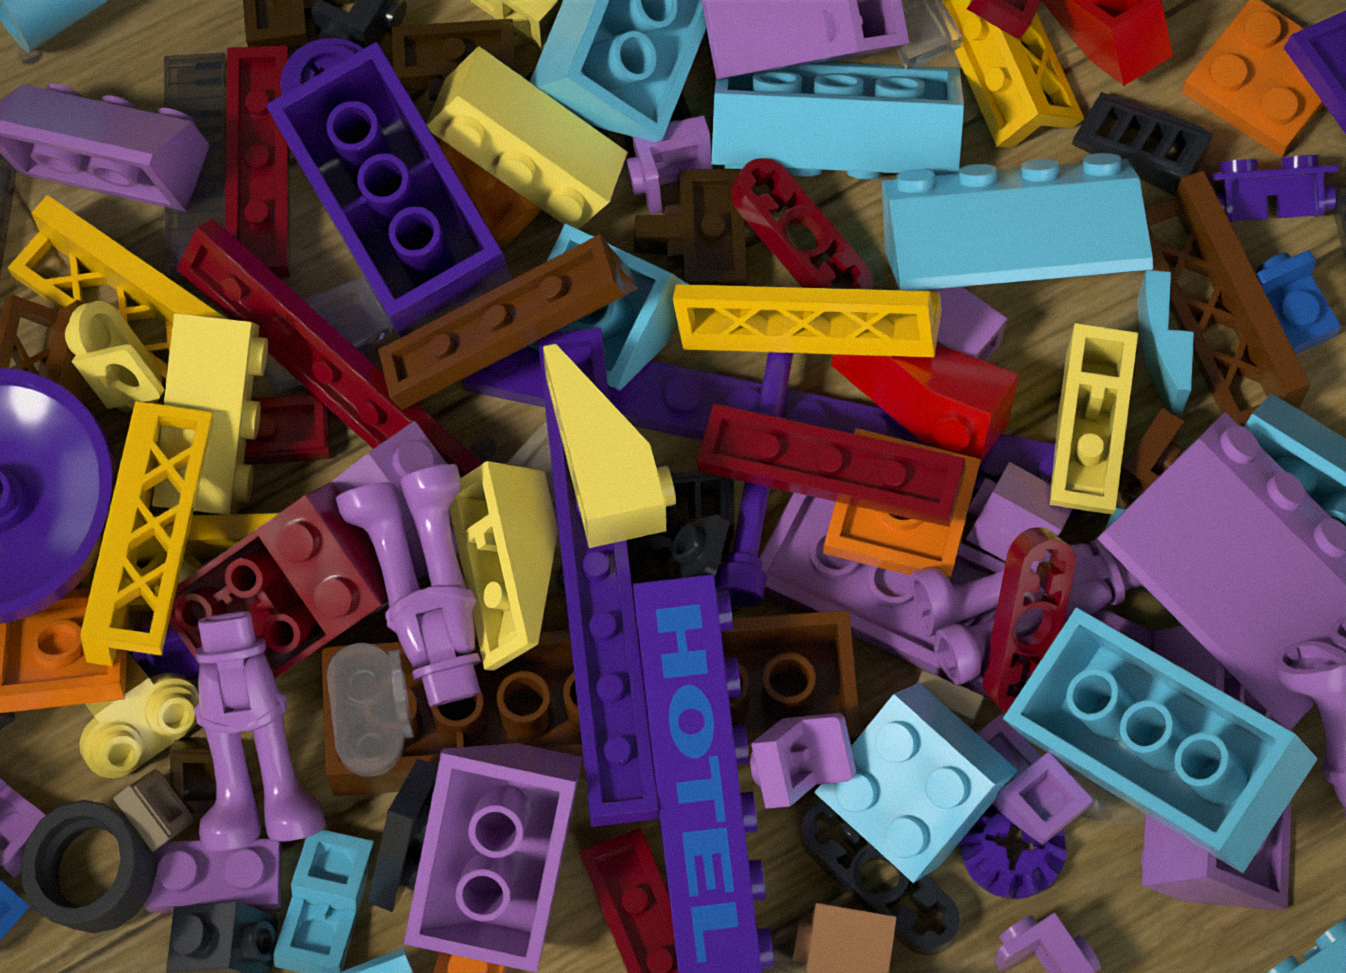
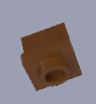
(1150, 456)

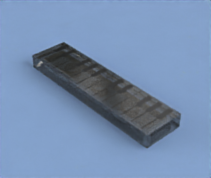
(199, 89)

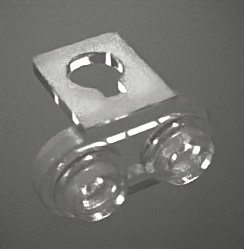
(369, 708)

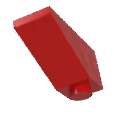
(1116, 35)
(939, 399)

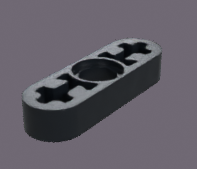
(926, 899)

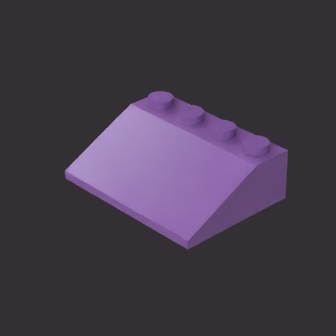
(1238, 558)

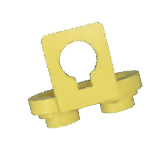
(112, 357)
(141, 725)

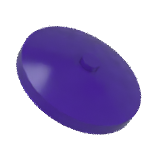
(52, 492)

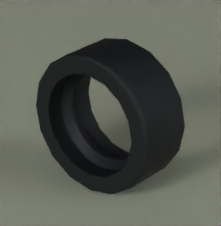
(44, 855)

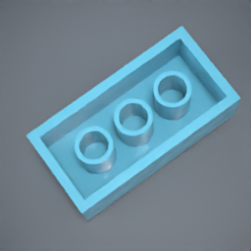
(1161, 739)

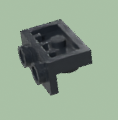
(403, 837)

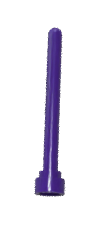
(741, 569)

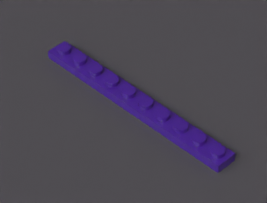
(682, 399)

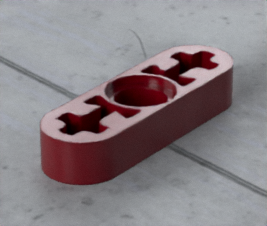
(802, 211)
(1019, 595)

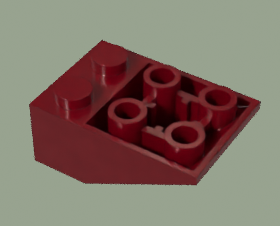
(297, 575)

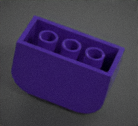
(389, 190)

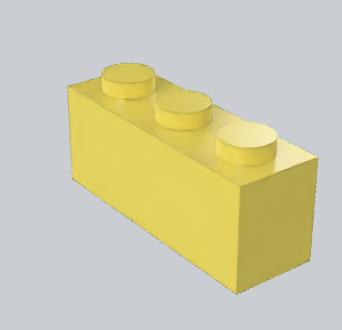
(526, 139)
(214, 372)

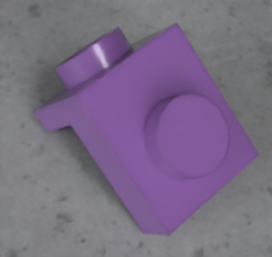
(658, 163)
(800, 755)
(1049, 943)

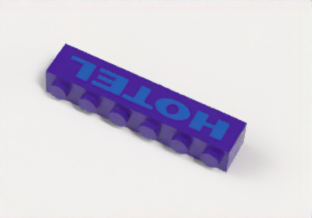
(698, 776)

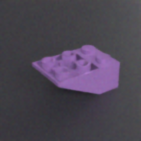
(793, 33)

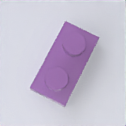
(201, 876)

